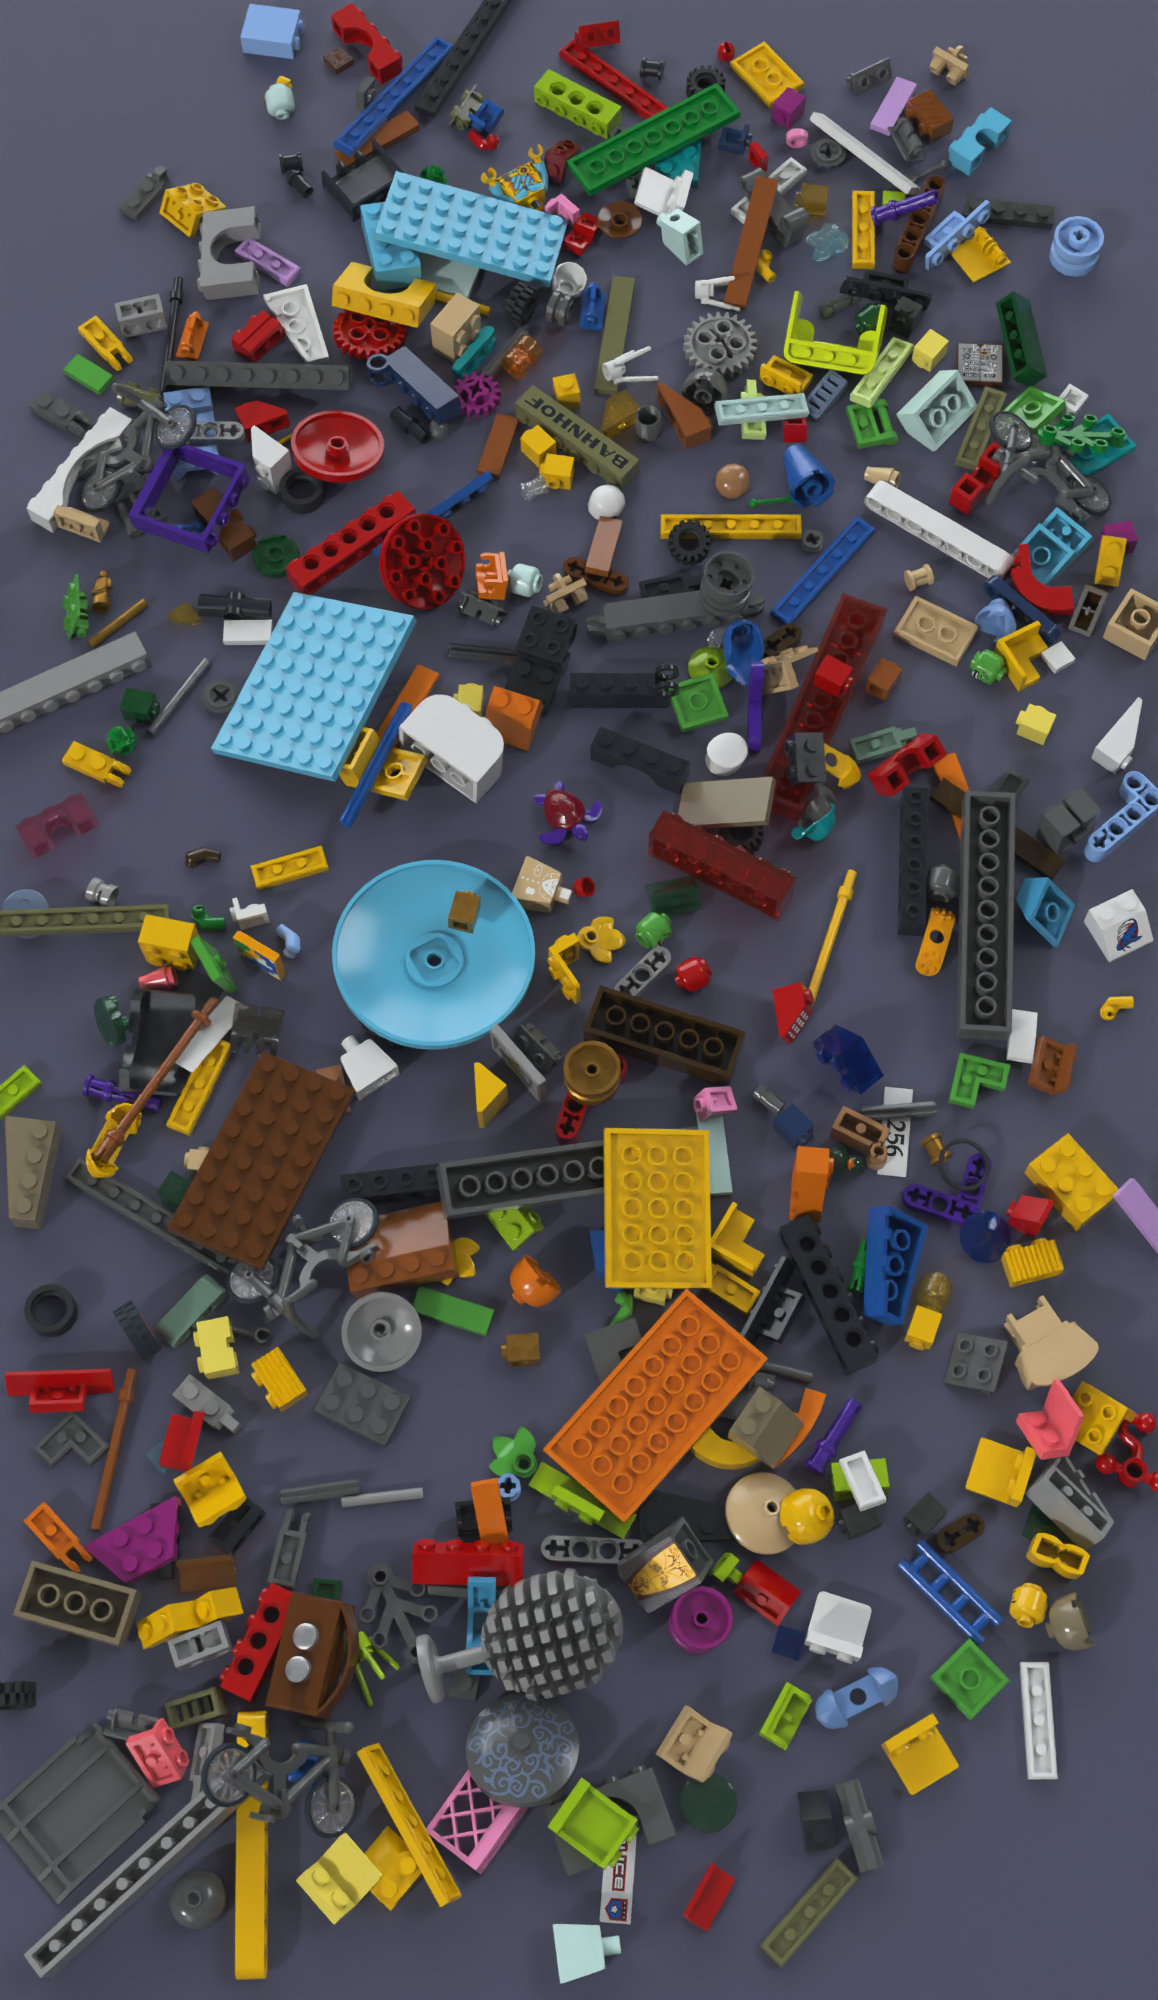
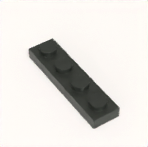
(1014, 213)

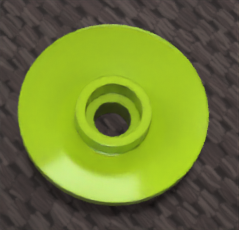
(699, 665)

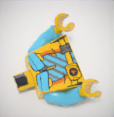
(523, 185)

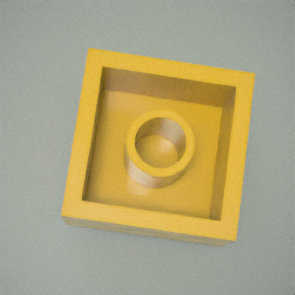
(168, 942)

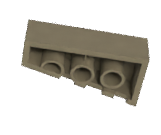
(30, 1167)

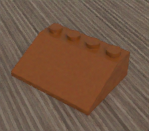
(413, 1252)

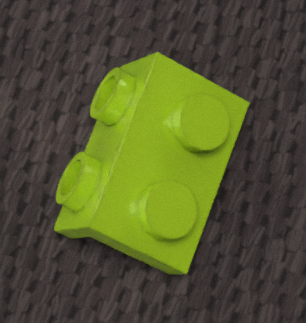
(516, 1225)

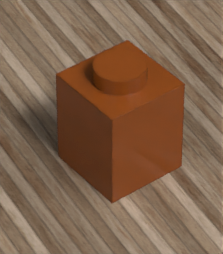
(883, 679)

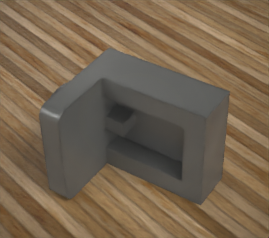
(1011, 783)

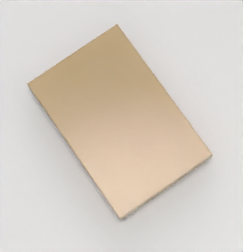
(936, 631)

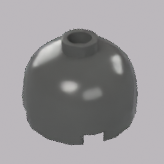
(704, 388)
(198, 1899)

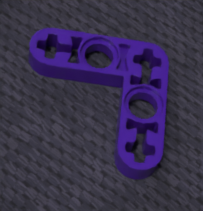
(754, 705)
(962, 1201)

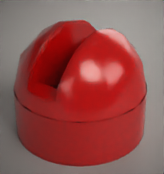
(722, 51)
(584, 887)

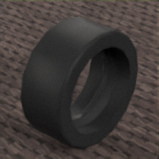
(306, 505)
(41, 1293)

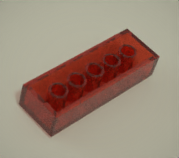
(721, 865)

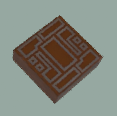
(338, 60)

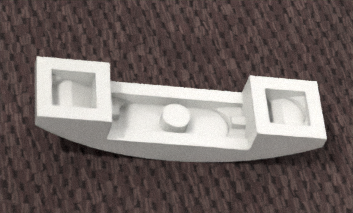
(1074, 402)

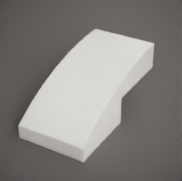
(1022, 1039)

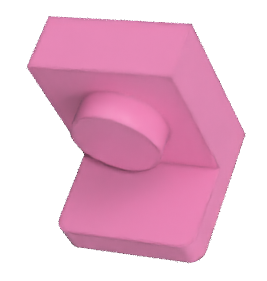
(564, 208)
(714, 1102)

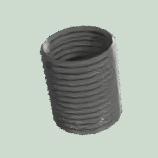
(648, 414)

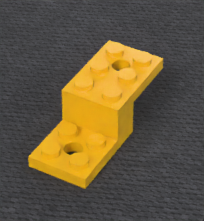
(396, 786)

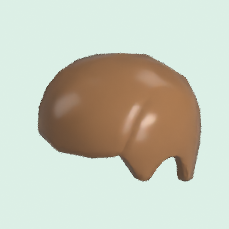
(732, 481)

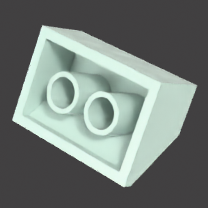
(938, 409)

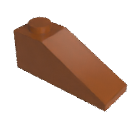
(686, 418)

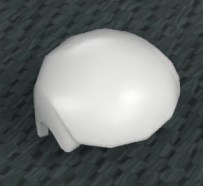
(569, 279)
(606, 502)

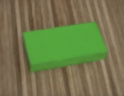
(88, 374)

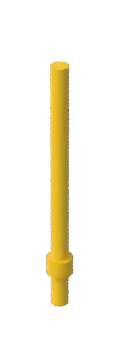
(844, 896)

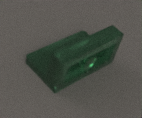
(674, 896)

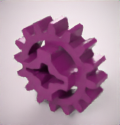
(476, 395)

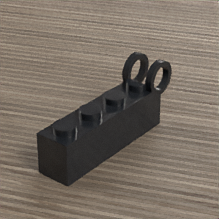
(623, 689)

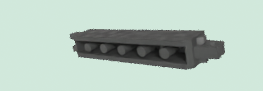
(663, 615)

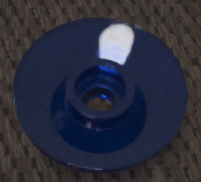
(973, 1236)

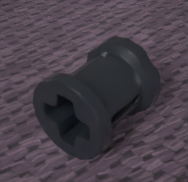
(652, 68)
(291, 162)

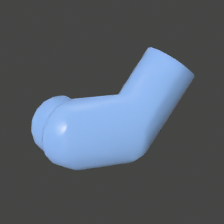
(291, 939)

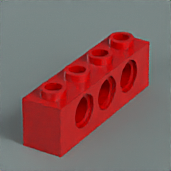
(249, 1685)

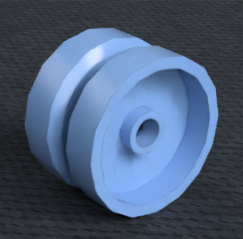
(1076, 246)

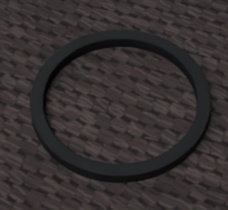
(946, 1178)

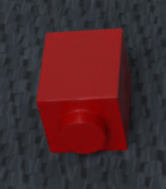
(833, 676)

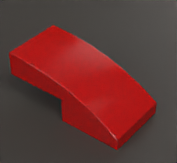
(582, 235)

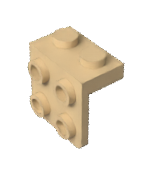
(694, 1745)

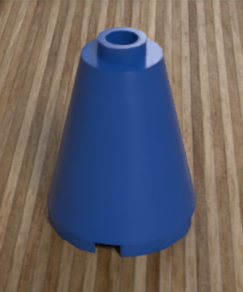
(806, 477)

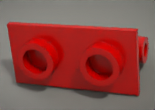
(598, 34)

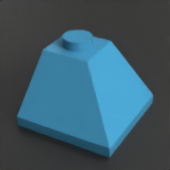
(1045, 908)

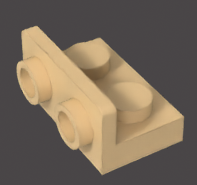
(81, 523)

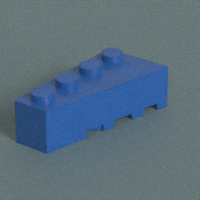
(891, 1264)

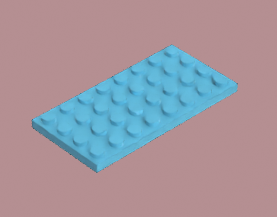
(471, 229)

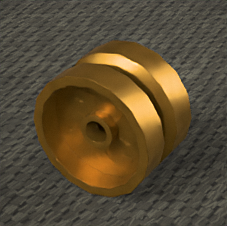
(592, 1058)

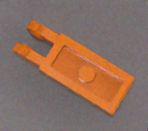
(56, 1535)

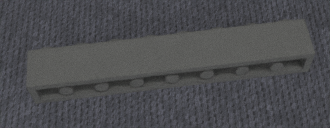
(258, 375)

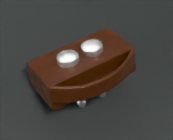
(314, 1655)

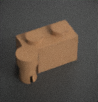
(862, 1135)

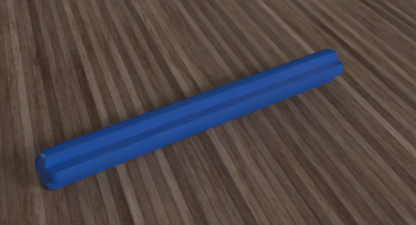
(375, 766)

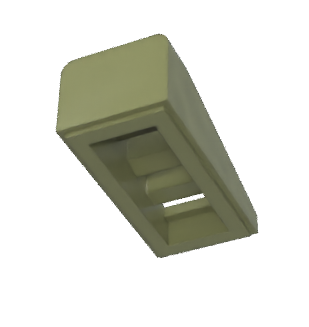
(219, 1704)

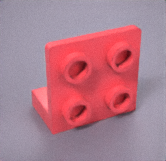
(1055, 1427)

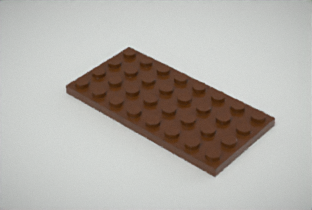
(261, 1161)

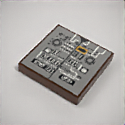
(980, 364)

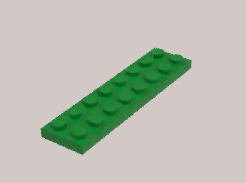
(653, 139)

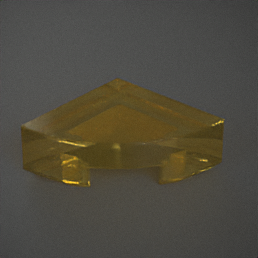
(184, 615)

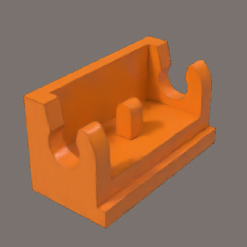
(492, 577)

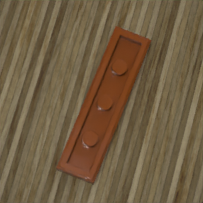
(386, 136)

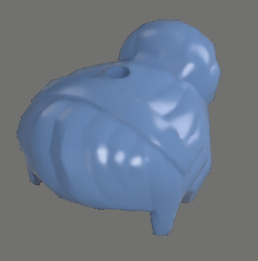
(996, 619)

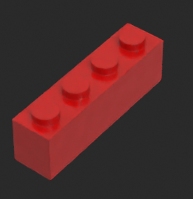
(456, 1561)

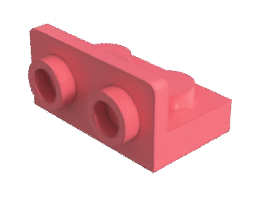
(159, 1754)

